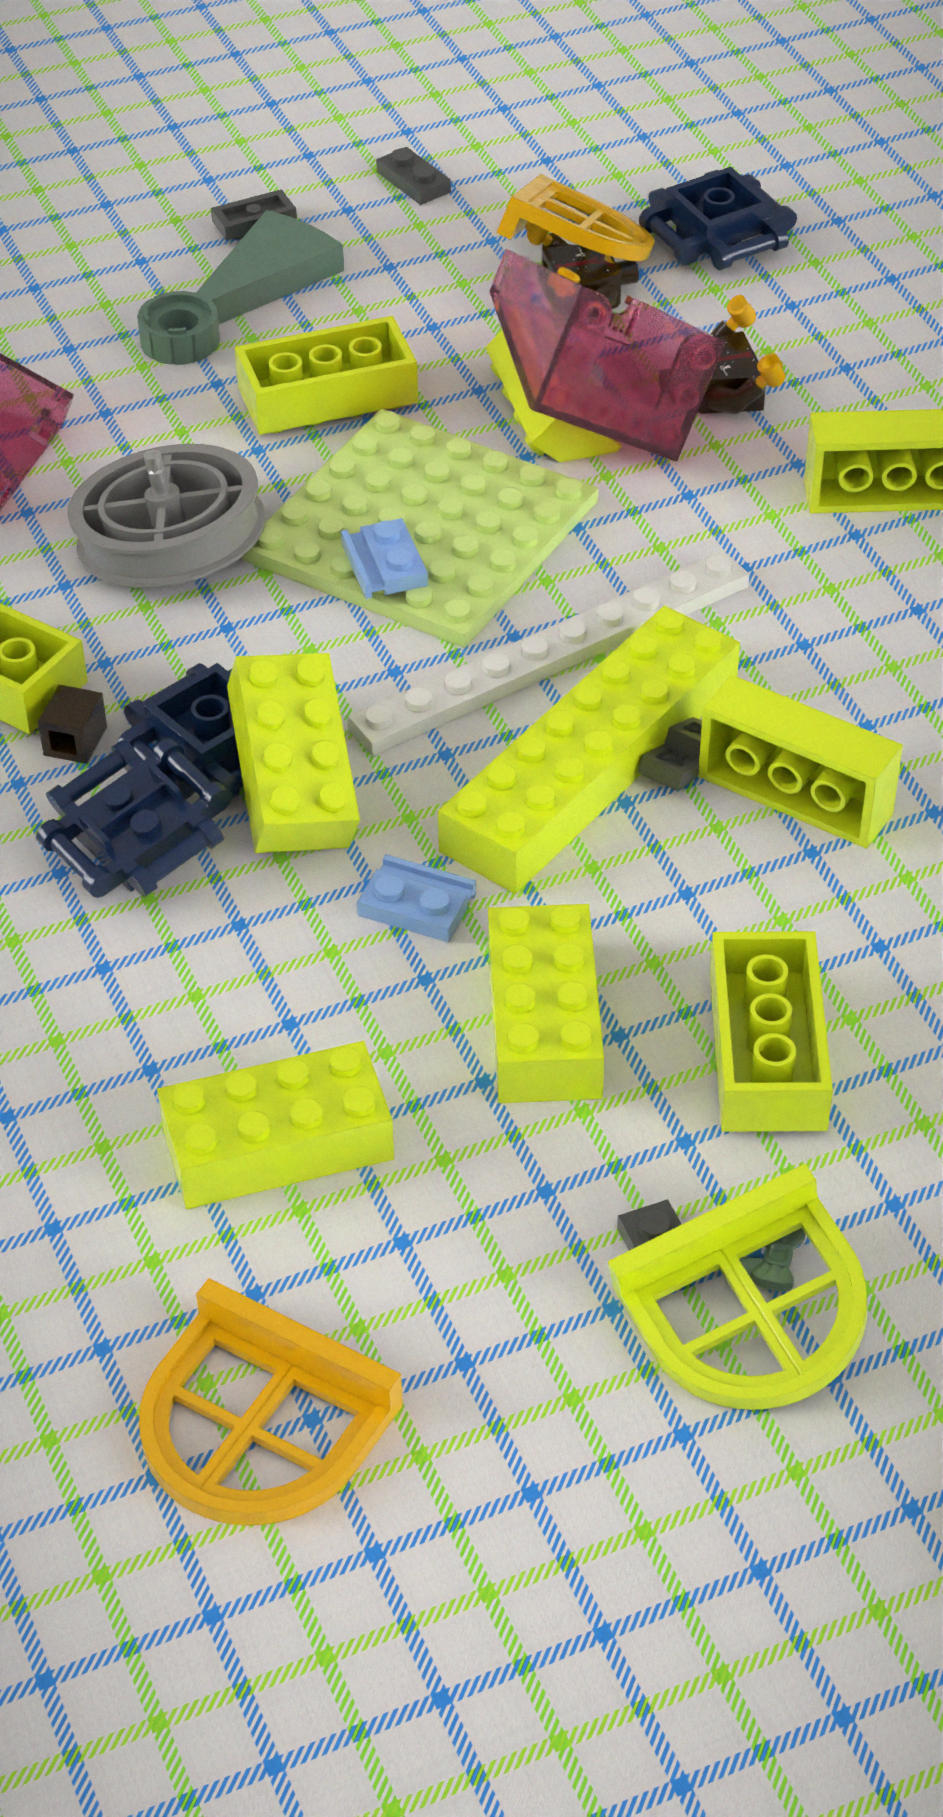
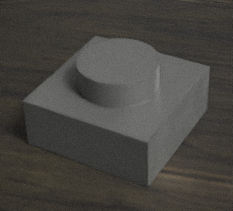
(647, 1223)

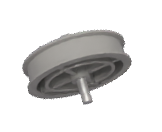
(167, 515)

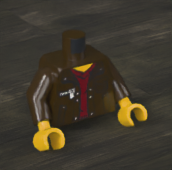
(584, 265)
(739, 376)

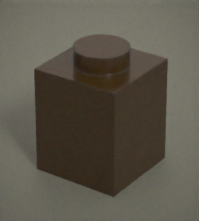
(72, 724)

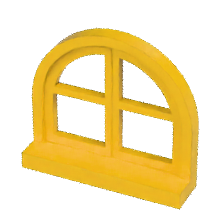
(620, 234)
(296, 1358)

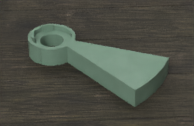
(266, 264)

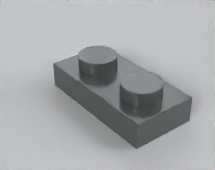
(413, 175)
(238, 217)

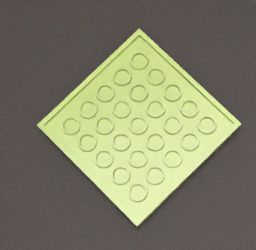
(470, 510)

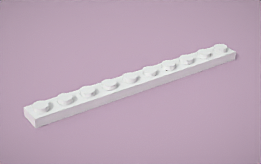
(542, 654)

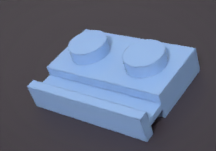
(384, 558)
(416, 898)

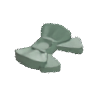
(773, 1270)

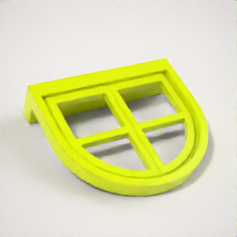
(718, 1242)

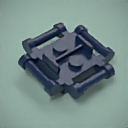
(718, 213)
(198, 718)
(136, 823)

